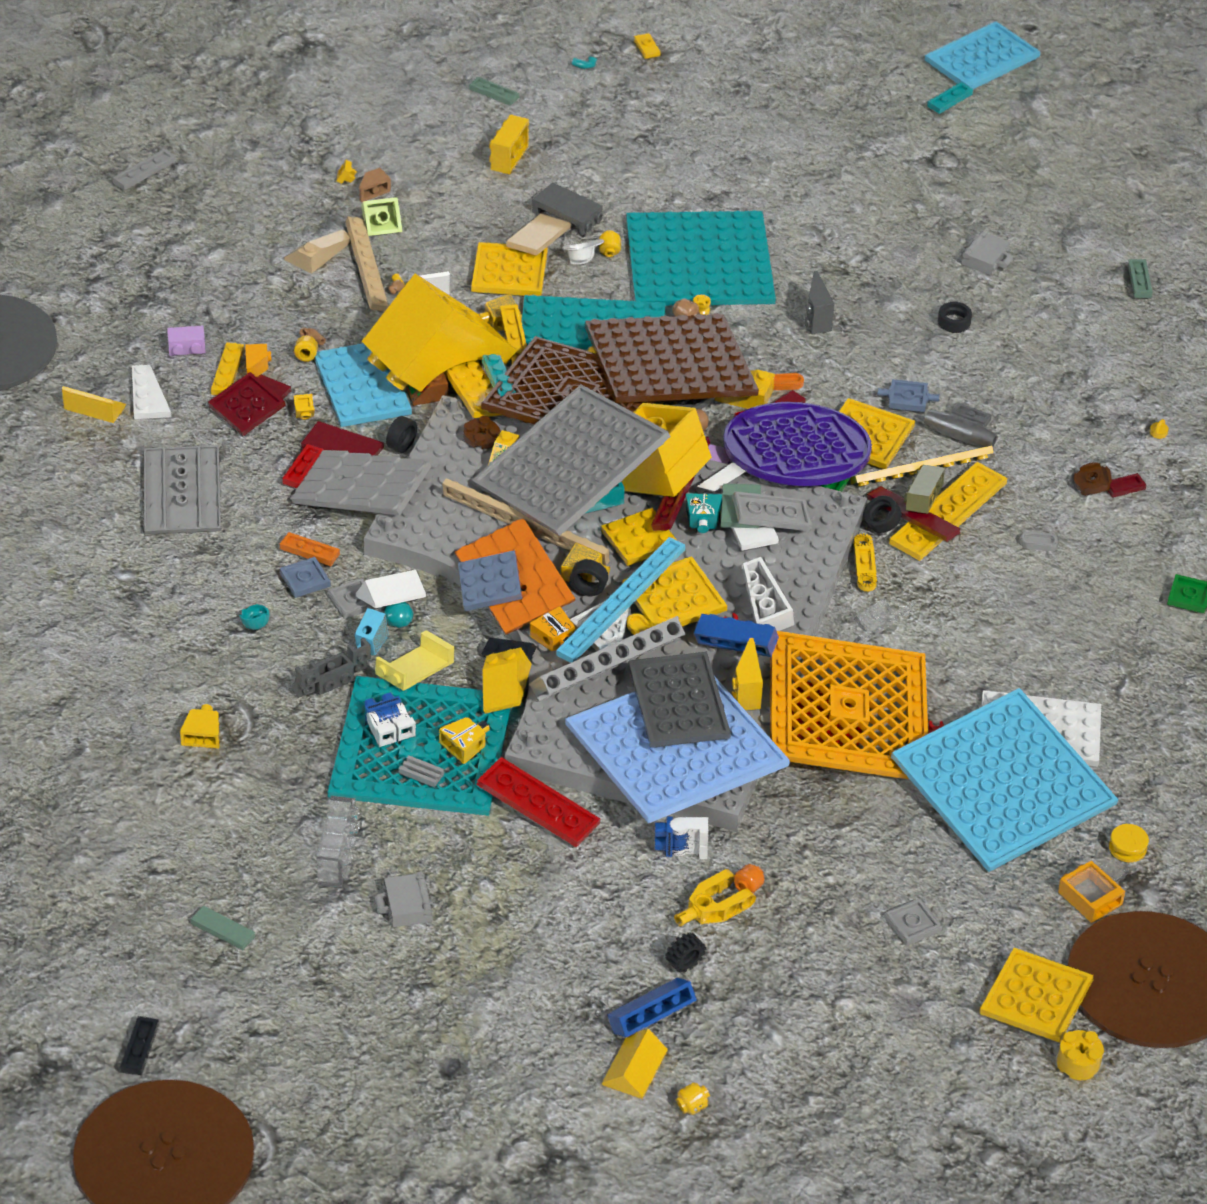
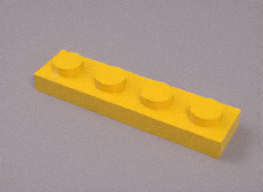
(513, 329)
(227, 367)

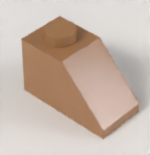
(374, 184)

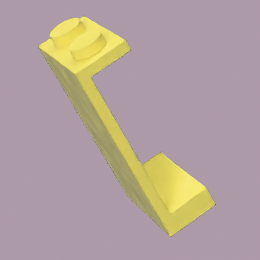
(418, 664)

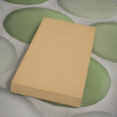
(538, 234)

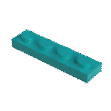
(495, 370)

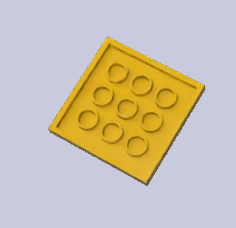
(508, 270)
(884, 428)
(680, 592)
(1036, 994)

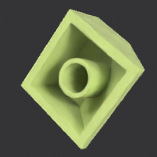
(381, 216)

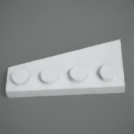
(147, 394)

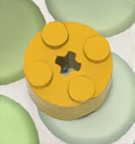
(1080, 1054)

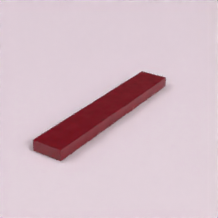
(928, 522)

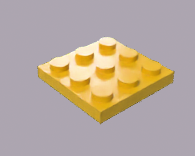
(634, 536)

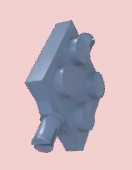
(908, 395)

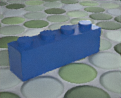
(735, 634)
(651, 1007)

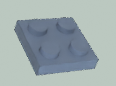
(305, 577)

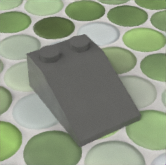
(819, 307)

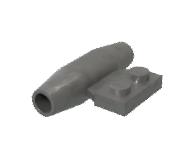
(963, 424)

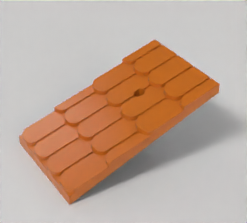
(537, 575)

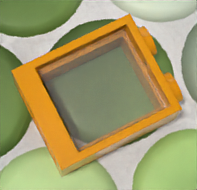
(1091, 891)

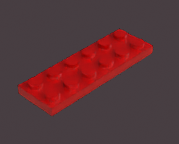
(538, 802)

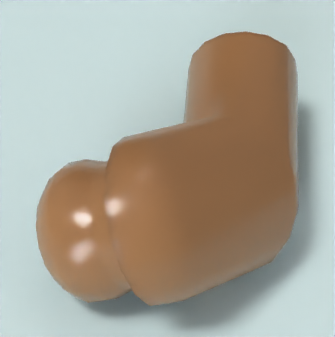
(313, 333)

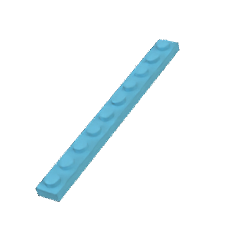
(620, 600)

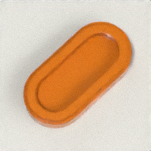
(788, 381)

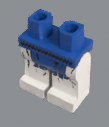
(388, 718)
(682, 836)

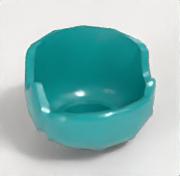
(399, 614)
(255, 617)

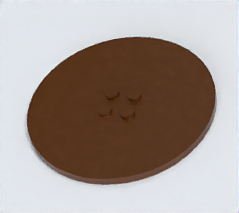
(1145, 978)
(164, 1147)

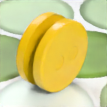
(1128, 843)

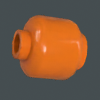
(749, 877)

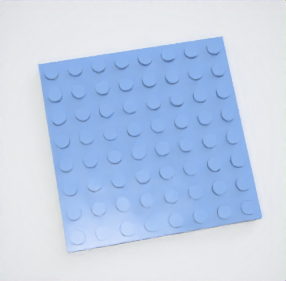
(674, 776)

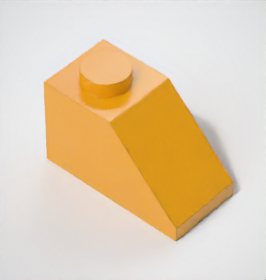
(257, 358)

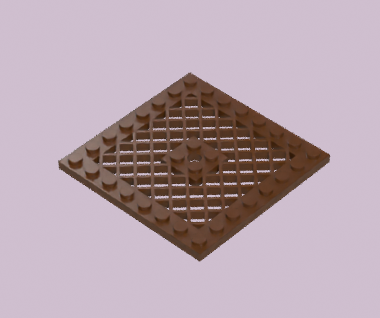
(546, 376)

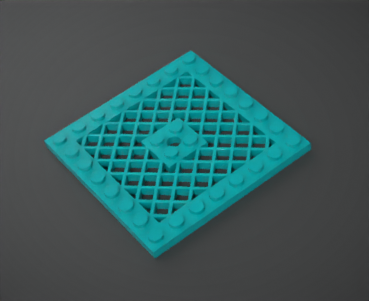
(411, 793)

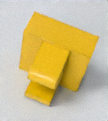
(346, 172)

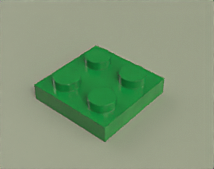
(1188, 594)

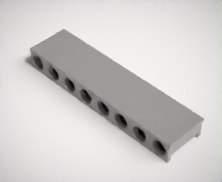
(607, 658)

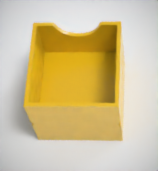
(677, 459)

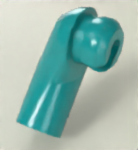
(591, 63)

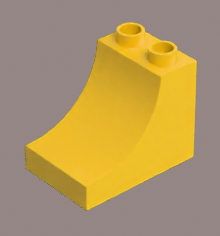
(429, 334)

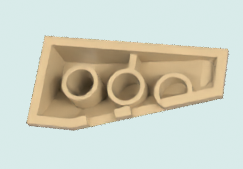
(318, 251)

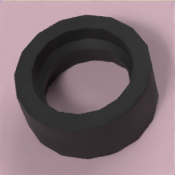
(952, 325)
(401, 434)
(889, 522)
(591, 567)

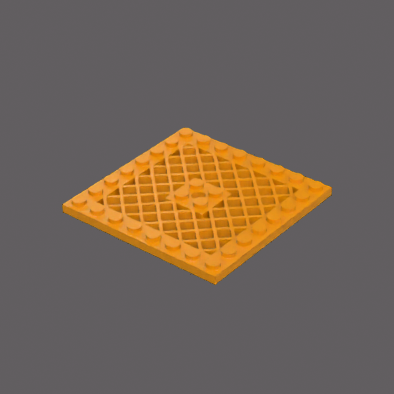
(908, 664)

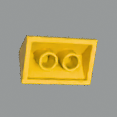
(91, 405)
(636, 1064)

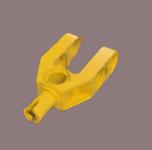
(706, 910)

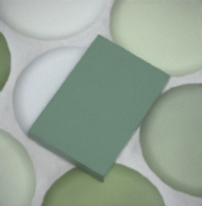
(728, 515)

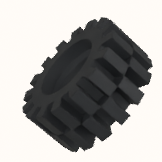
(685, 952)

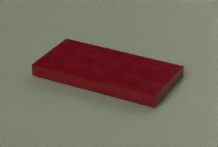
(338, 439)

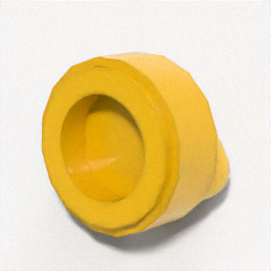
(1159, 429)

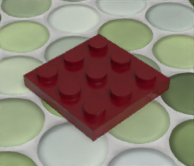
(246, 403)

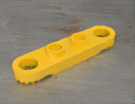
(865, 562)

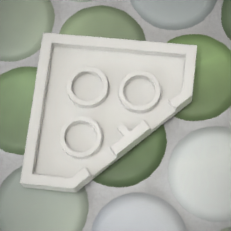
(611, 636)

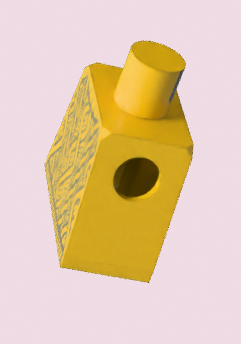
(492, 311)
(576, 554)

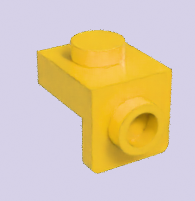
(304, 406)

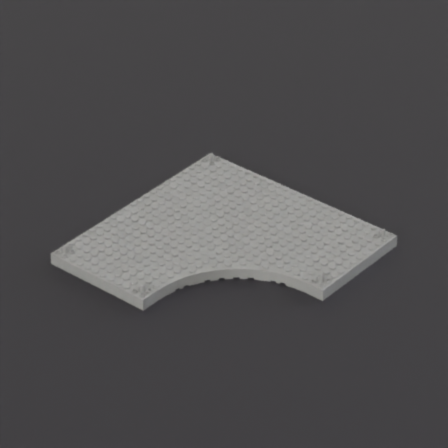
(801, 563)

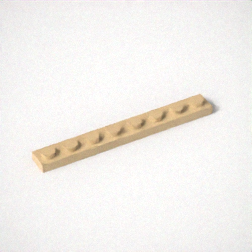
(366, 264)

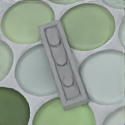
(144, 169)

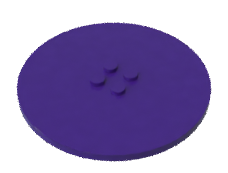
(797, 443)

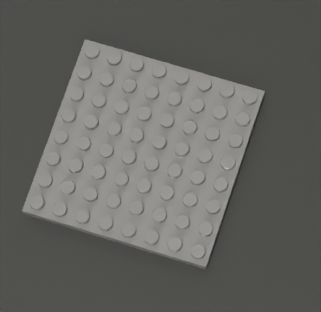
(570, 459)

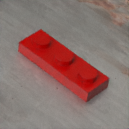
(301, 466)

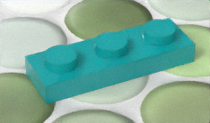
(950, 97)

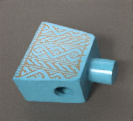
(372, 628)

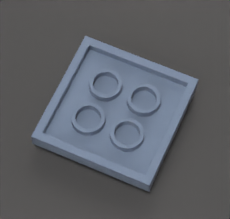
(490, 580)

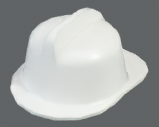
(582, 252)

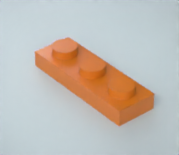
(309, 548)

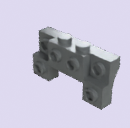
(332, 671)

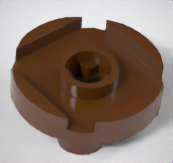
(472, 433)
(1099, 484)

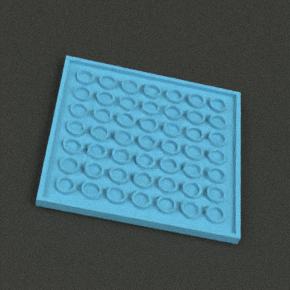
(1004, 779)

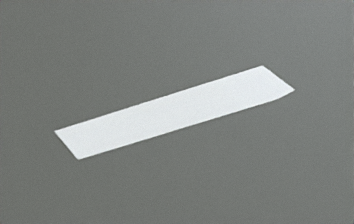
(723, 476)

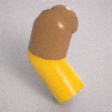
(397, 284)

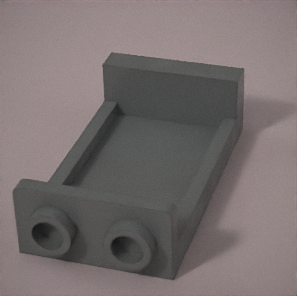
(568, 206)

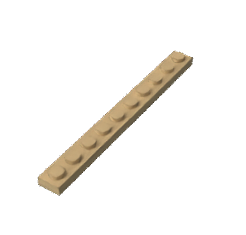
(508, 515)

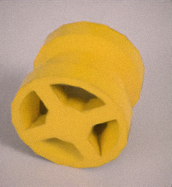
(703, 302)

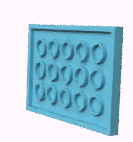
(982, 55)
(358, 387)

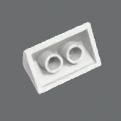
(391, 589)

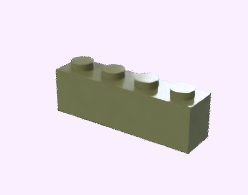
(924, 488)

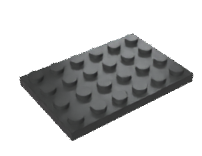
(679, 699)

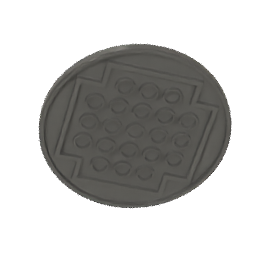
(26, 341)

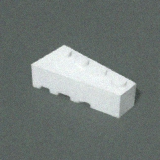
(766, 597)

